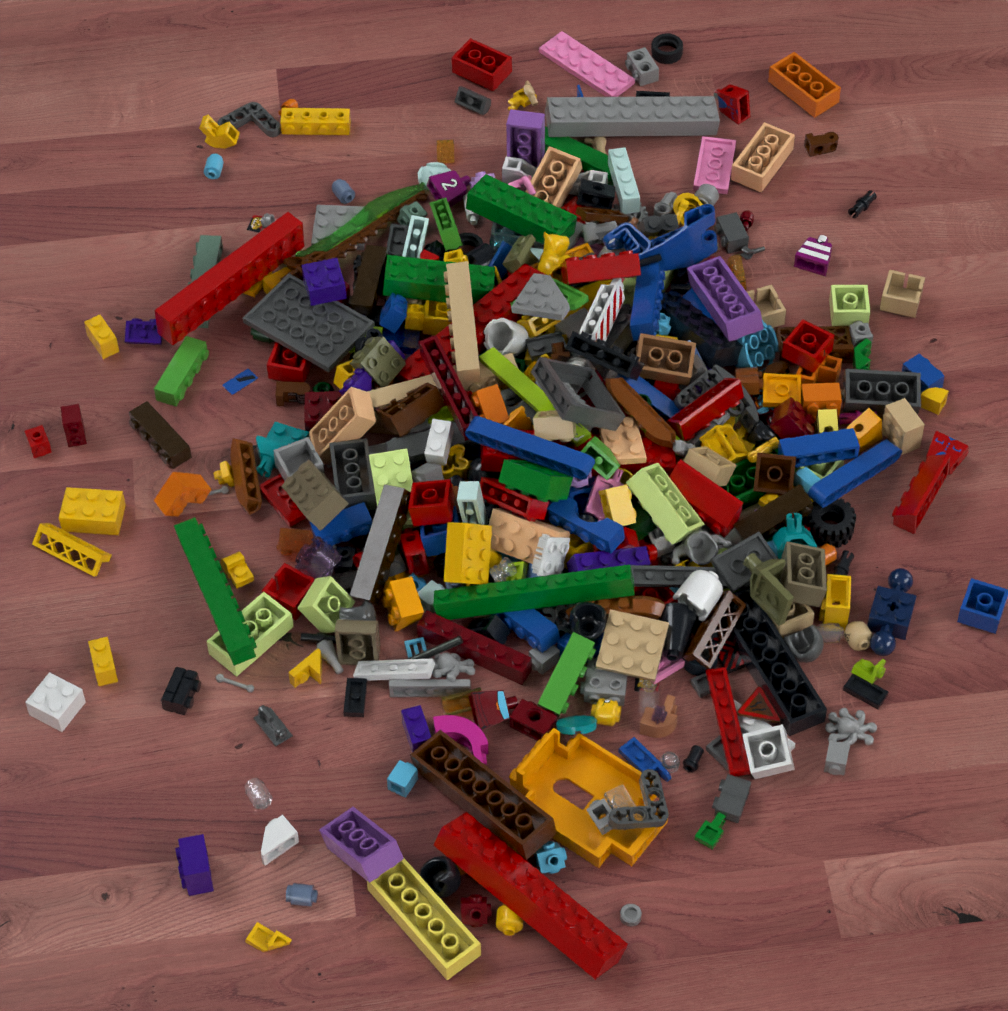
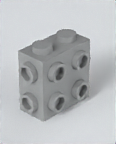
(603, 684)

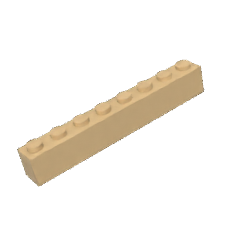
(463, 322)
(382, 396)

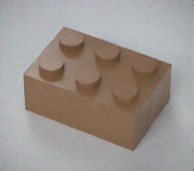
(666, 358)

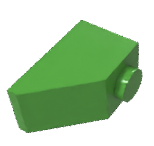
(605, 461)

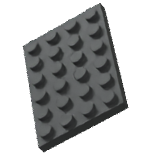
(314, 332)

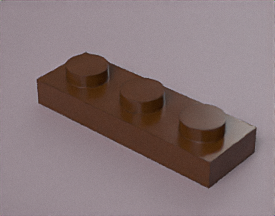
(601, 215)

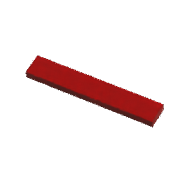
(728, 722)

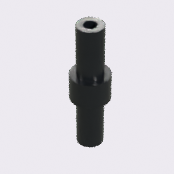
(317, 637)

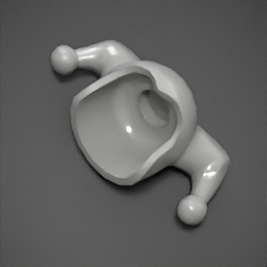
(699, 547)

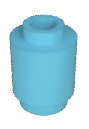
(213, 166)

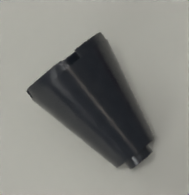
(680, 628)

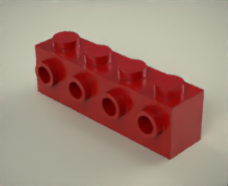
(513, 500)

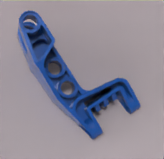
(677, 248)

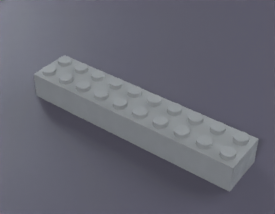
(631, 116)

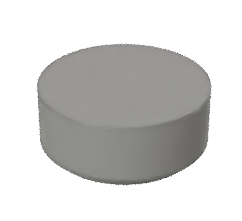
(630, 915)

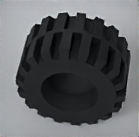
(832, 533)

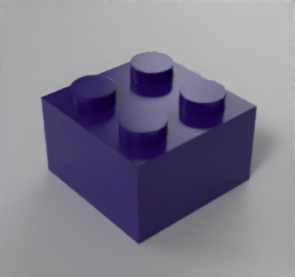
(324, 281)
(194, 865)

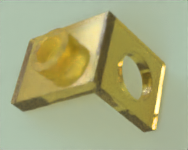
(445, 151)

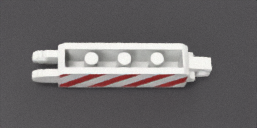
(604, 310)

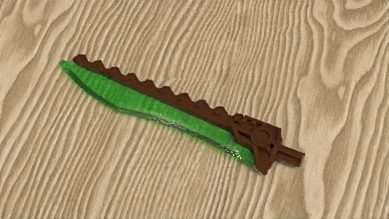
(364, 224)

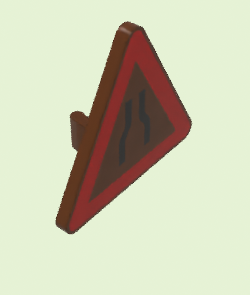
(759, 707)

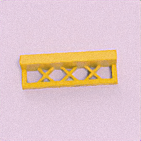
(75, 543)

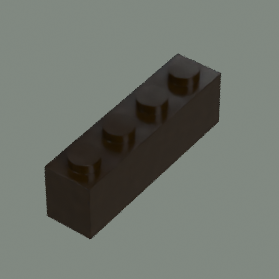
(369, 280)
(159, 434)
(773, 515)

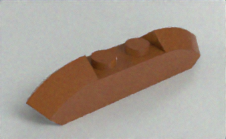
(647, 418)
(245, 475)
(636, 605)

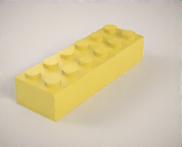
(425, 919)

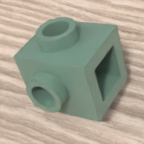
(406, 212)

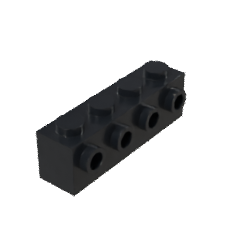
(602, 354)

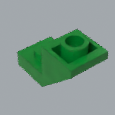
(861, 355)

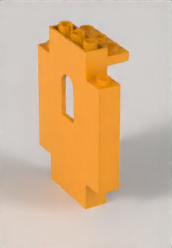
(594, 772)

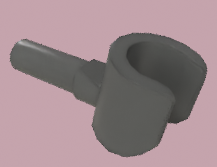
(748, 253)

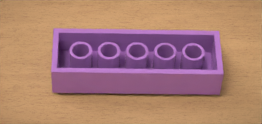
(725, 298)

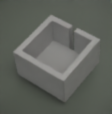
(293, 455)

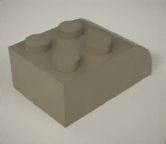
(804, 573)
(357, 641)

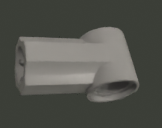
(665, 206)
(594, 233)

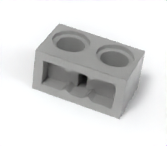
(642, 66)

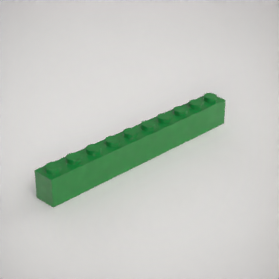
(215, 592)
(534, 592)

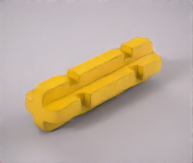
(764, 448)

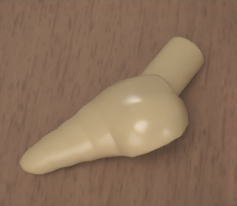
(530, 93)
(597, 143)

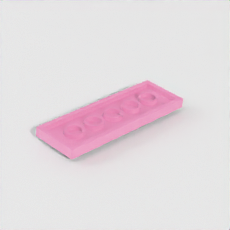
(586, 65)

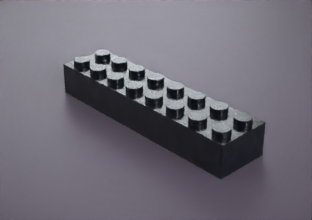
(774, 667)

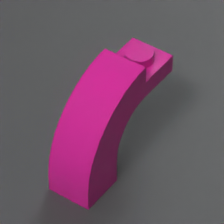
(464, 733)

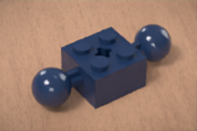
(891, 612)

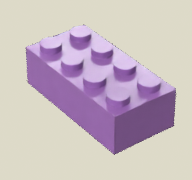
(526, 136)
(361, 844)

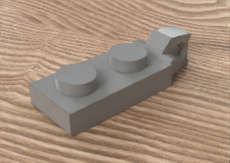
(681, 447)

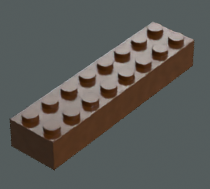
(484, 794)

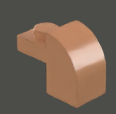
(664, 729)

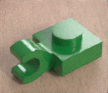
(710, 833)

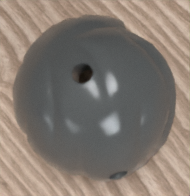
(363, 612)
(805, 644)

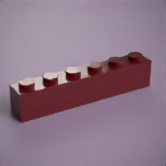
(447, 383)
(477, 647)

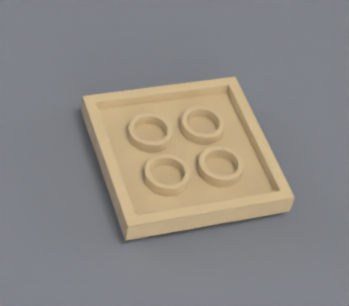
(632, 645)

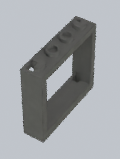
(552, 374)

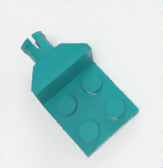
(278, 436)
(792, 533)

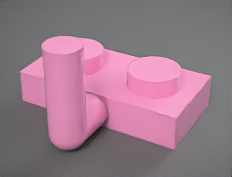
(523, 184)

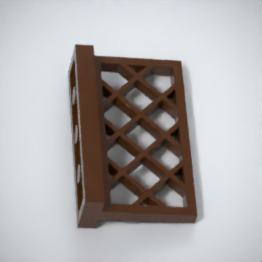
(843, 351)

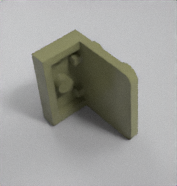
(520, 254)
(378, 360)

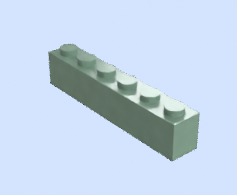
(208, 254)

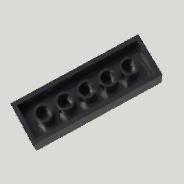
(692, 325)

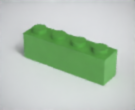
(446, 224)
(181, 371)
(566, 673)

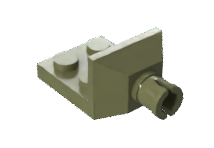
(767, 589)

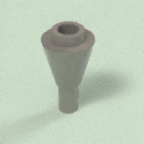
(329, 655)

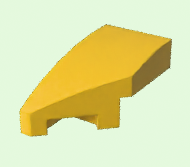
(266, 939)

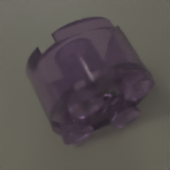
(317, 558)

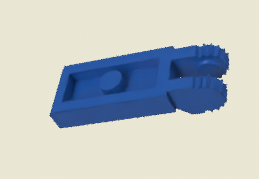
(642, 759)

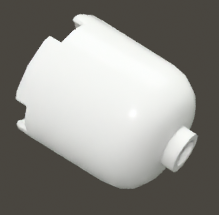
(506, 336)
(700, 592)

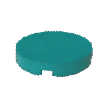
(572, 724)

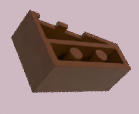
(411, 410)

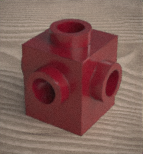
(475, 910)

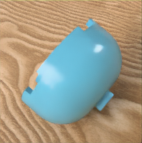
(758, 347)

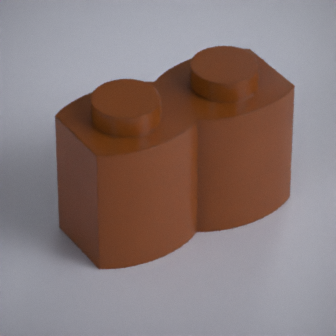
(750, 379)

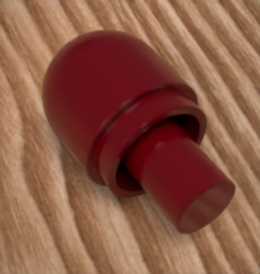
(747, 219)

